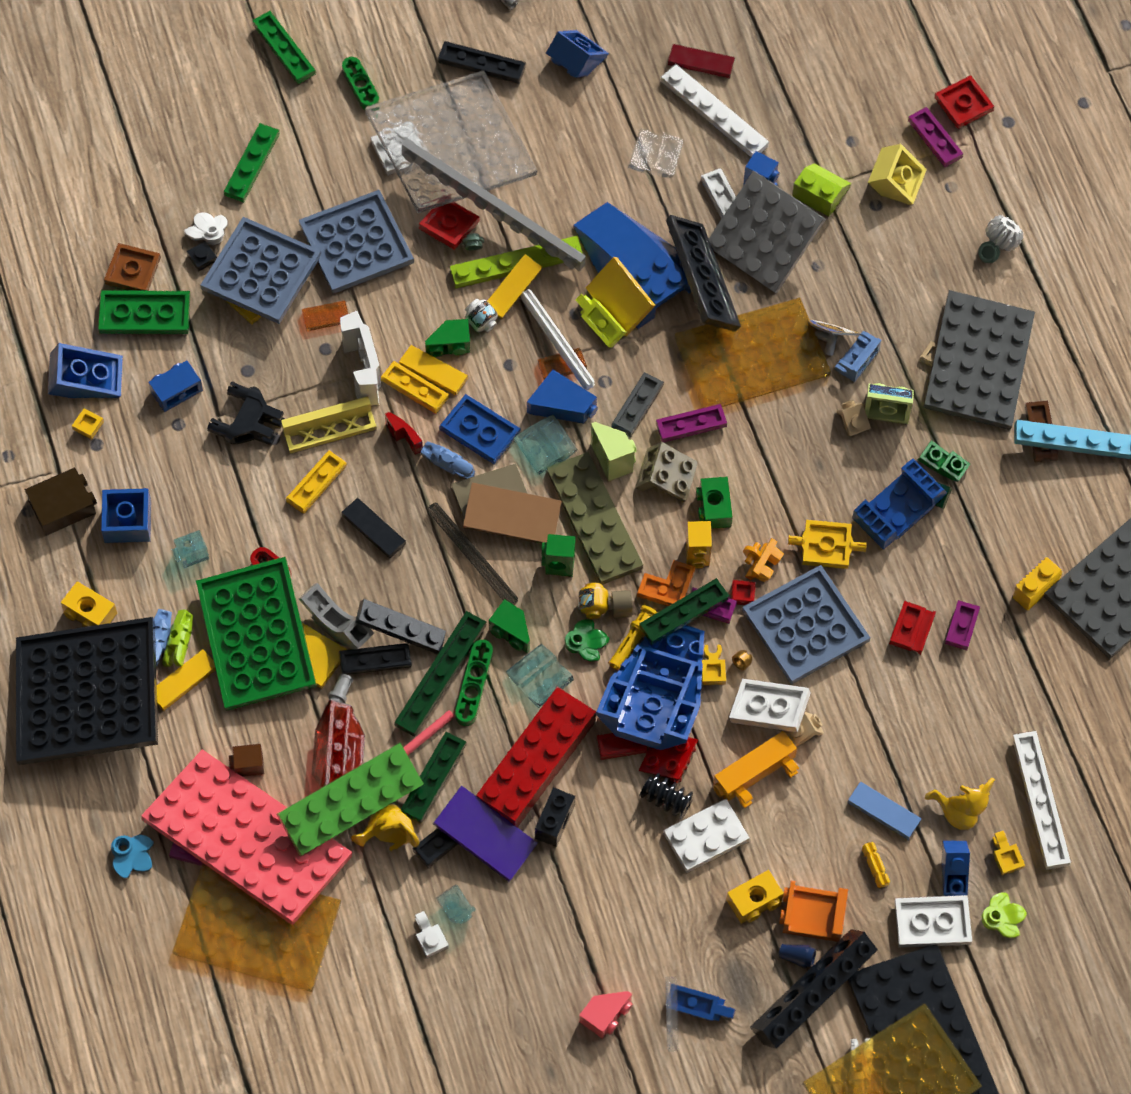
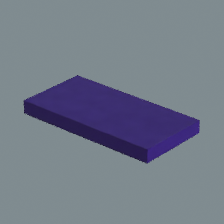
(485, 833)

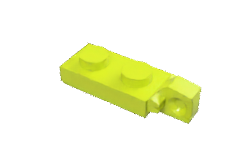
(600, 320)

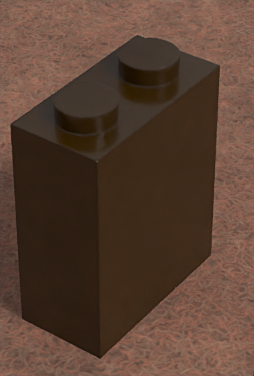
(61, 501)

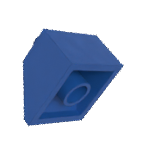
(575, 53)

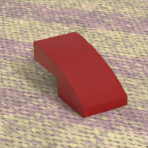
(401, 430)

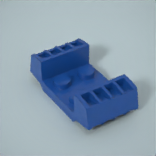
(899, 505)

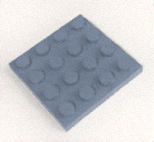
(356, 241)
(261, 270)
(806, 624)

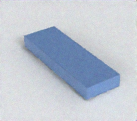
(884, 810)

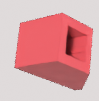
(603, 1012)

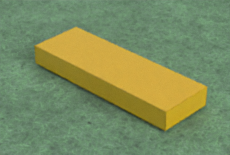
(514, 285)
(433, 370)
(414, 387)
(316, 482)
(184, 679)

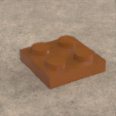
(132, 268)

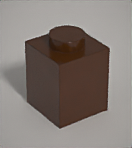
(247, 760)

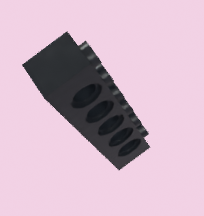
(813, 988)

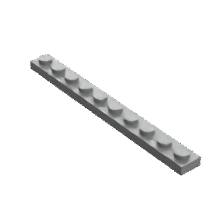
(500, 210)

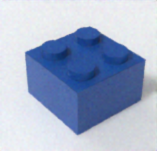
(126, 515)

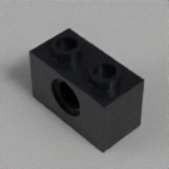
(554, 817)

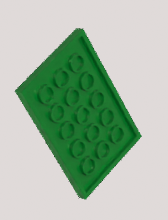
(256, 633)

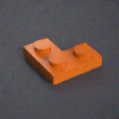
(669, 590)

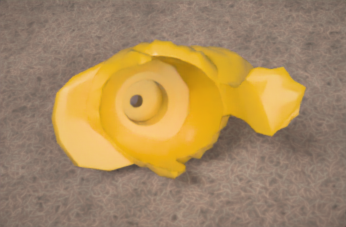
(963, 810)
(388, 826)

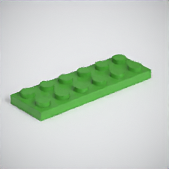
(349, 799)

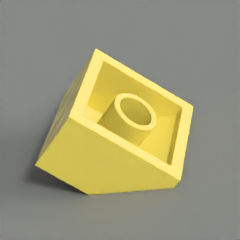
(897, 174)

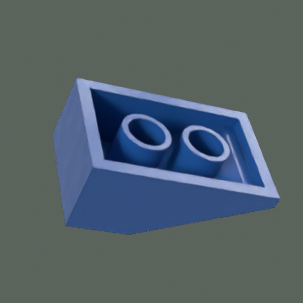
(84, 373)

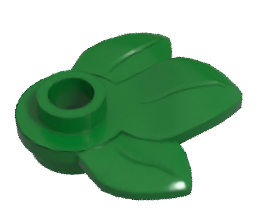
(589, 640)

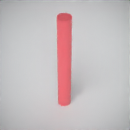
(428, 732)

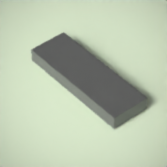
(637, 404)

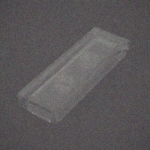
(672, 1014)

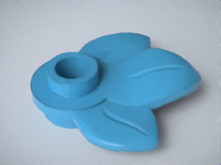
(134, 857)

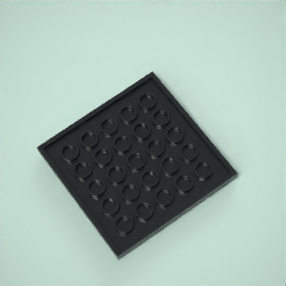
(86, 691)

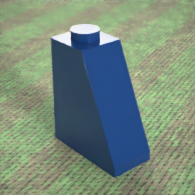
(562, 399)

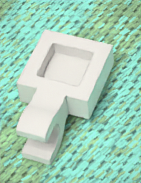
(430, 938)

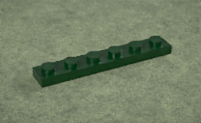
(440, 673)

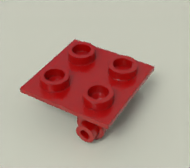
(670, 761)

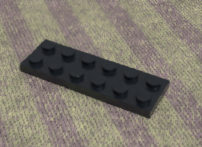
(703, 273)

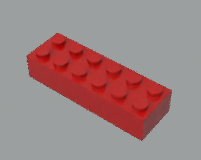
(537, 756)

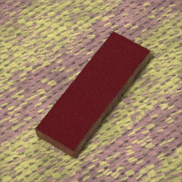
(701, 61)

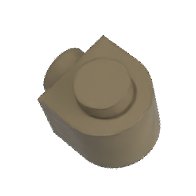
(620, 603)

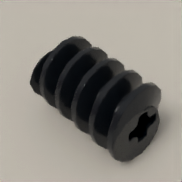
(667, 795)

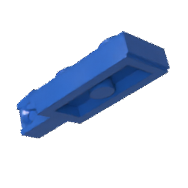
(702, 1004)

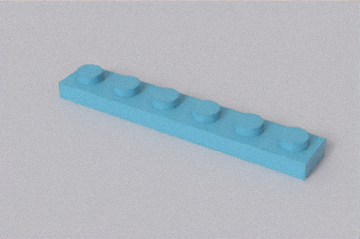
(1072, 439)

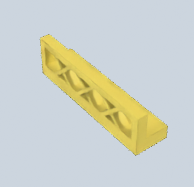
(328, 417)

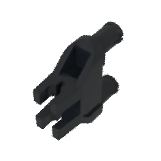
(250, 419)

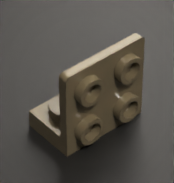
(667, 471)

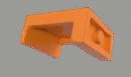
(814, 912)

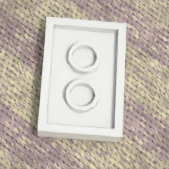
(769, 705)
(706, 835)
(933, 921)

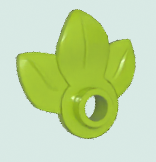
(1006, 915)

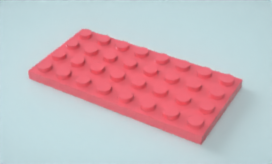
(240, 837)

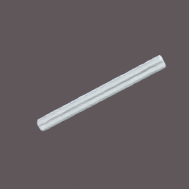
(557, 339)

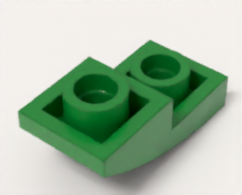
(942, 462)

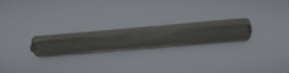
(472, 553)

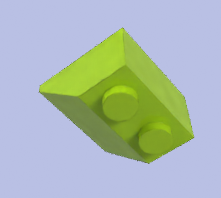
(820, 189)

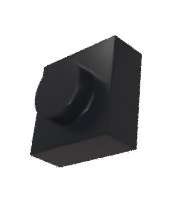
(201, 256)

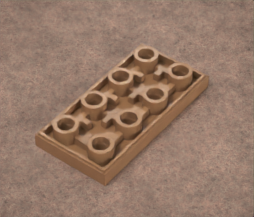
(511, 513)

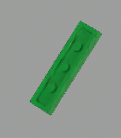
(284, 47)
(251, 162)

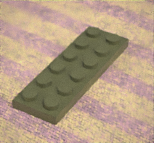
(594, 518)

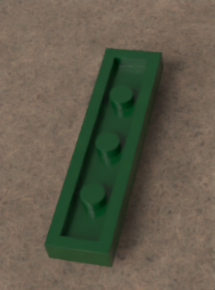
(684, 611)
(434, 777)

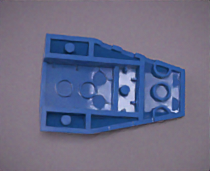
(643, 253)
(656, 691)

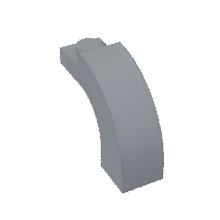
(333, 619)

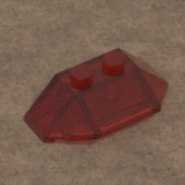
(337, 743)

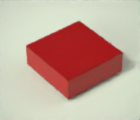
(743, 592)

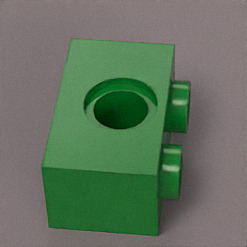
(715, 490)
(558, 555)

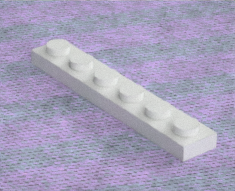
(714, 111)
(1041, 800)

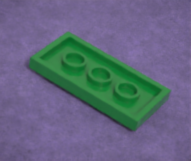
(144, 312)

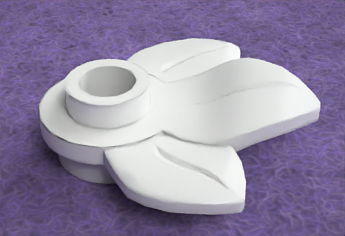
(207, 228)

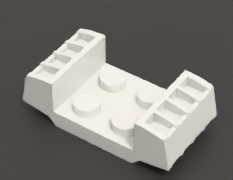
(358, 337)

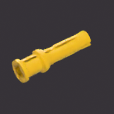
(632, 638)

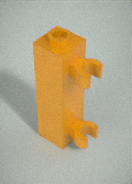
(754, 767)

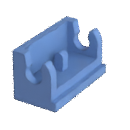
(858, 356)

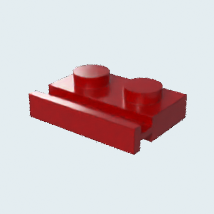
(912, 627)

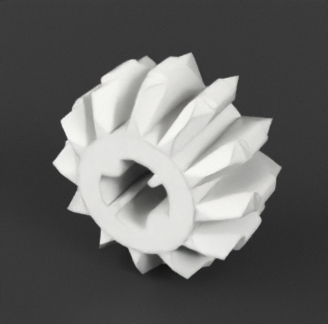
(1004, 233)

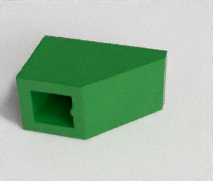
(449, 338)
(510, 624)

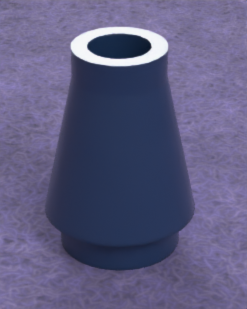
(798, 954)

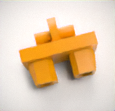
(767, 552)

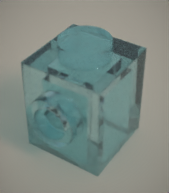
(190, 549)

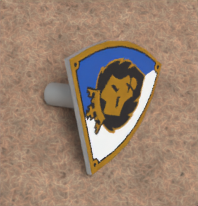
(829, 334)

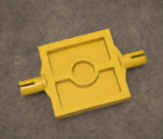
(827, 544)

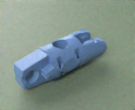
(447, 460)
(162, 631)

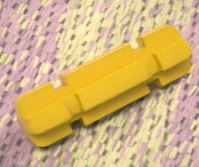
(875, 865)

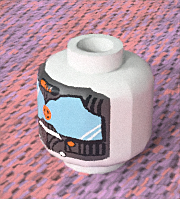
(481, 315)

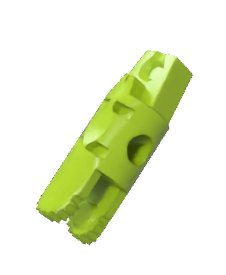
(178, 639)

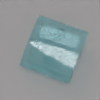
(545, 444)
(539, 675)

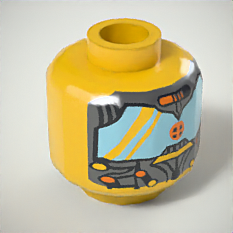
(593, 600)

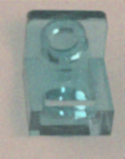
(455, 905)

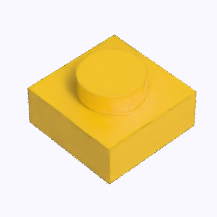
(87, 423)

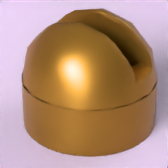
(742, 659)

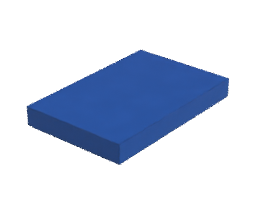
(479, 429)

